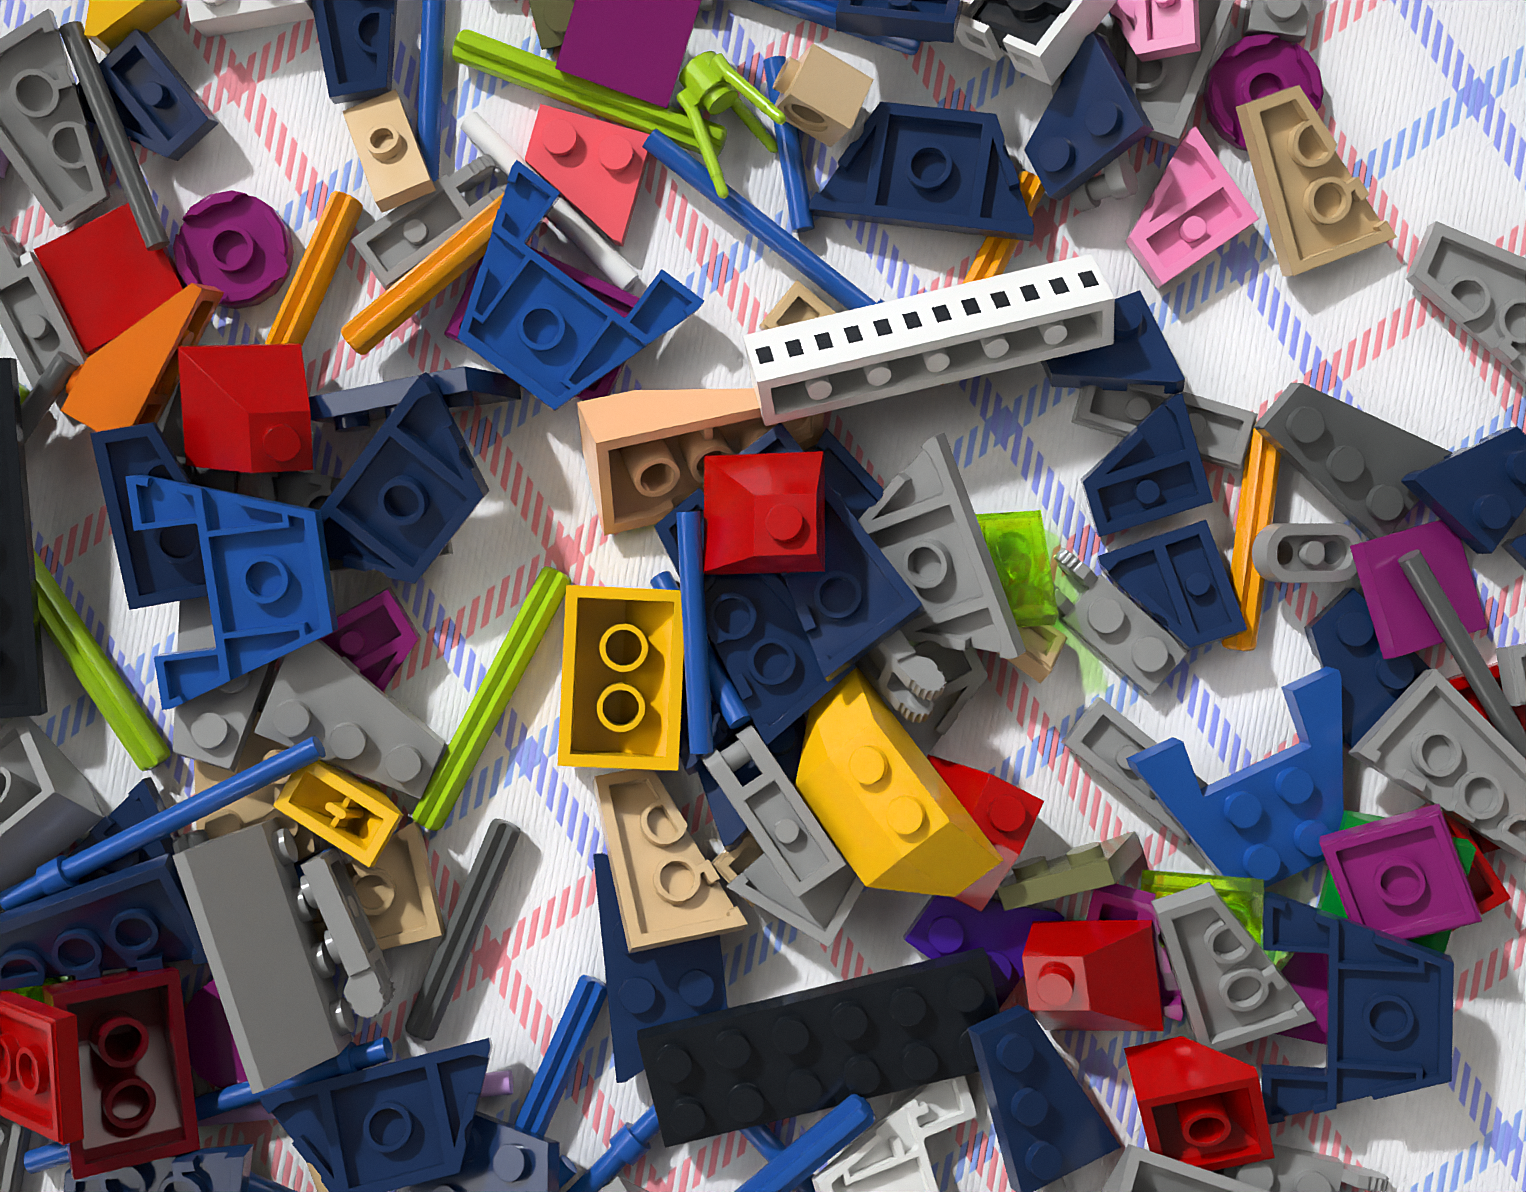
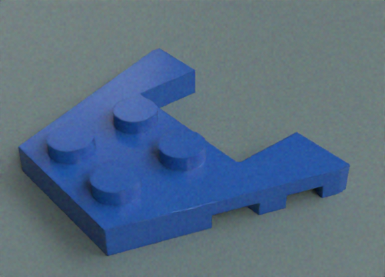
(542, 322)
(261, 575)
(1268, 814)

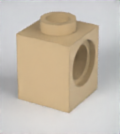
(821, 94)

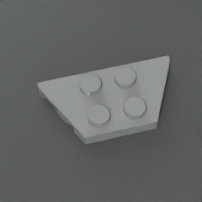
(940, 552)

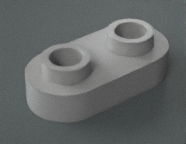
(1303, 552)

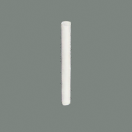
(562, 213)

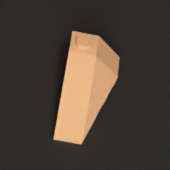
(651, 446)

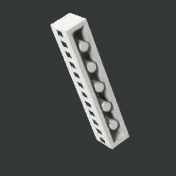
(930, 339)

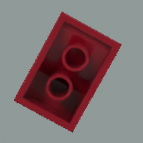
(131, 1069)

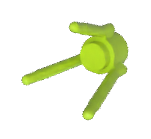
(713, 87)

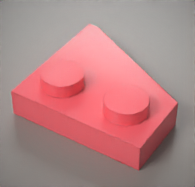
(591, 165)

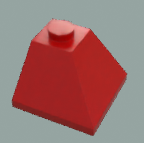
(245, 407)
(764, 513)
(999, 811)
(1093, 975)
(1199, 1104)

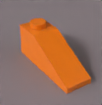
(139, 369)

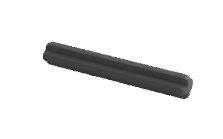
(462, 929)

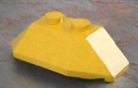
(885, 798)

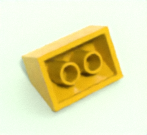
(621, 678)

